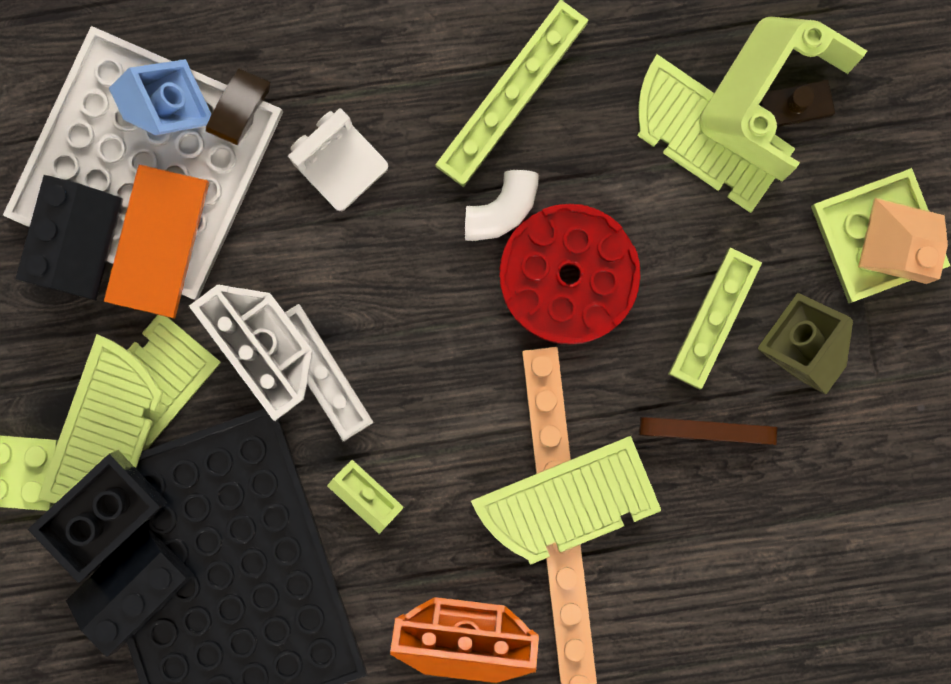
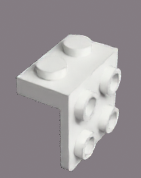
(338, 160)

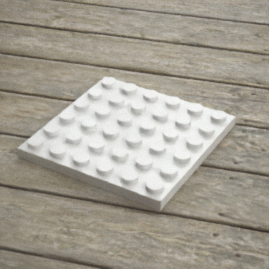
(97, 148)

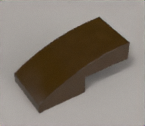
(237, 106)

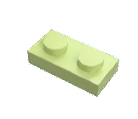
(365, 496)

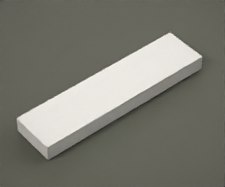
(329, 382)

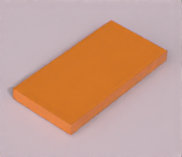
(156, 241)

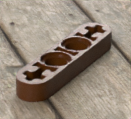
(708, 430)

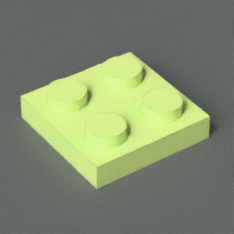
(23, 471)

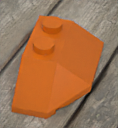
(465, 641)

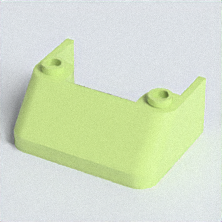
(734, 110)

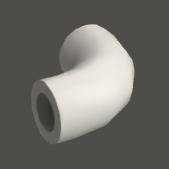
(506, 211)

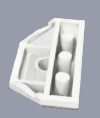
(258, 344)

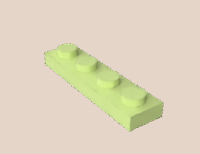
(715, 318)

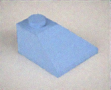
(161, 98)

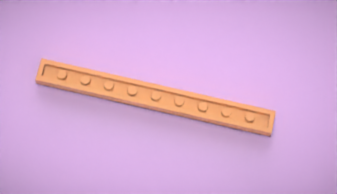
(566, 567)

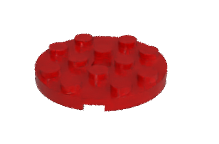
(605, 265)

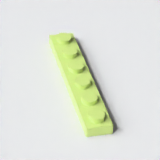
(511, 93)

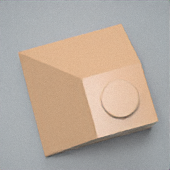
(904, 242)

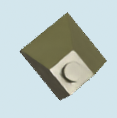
(810, 342)

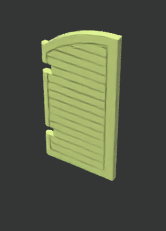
(672, 111)
(177, 367)
(102, 417)
(570, 502)

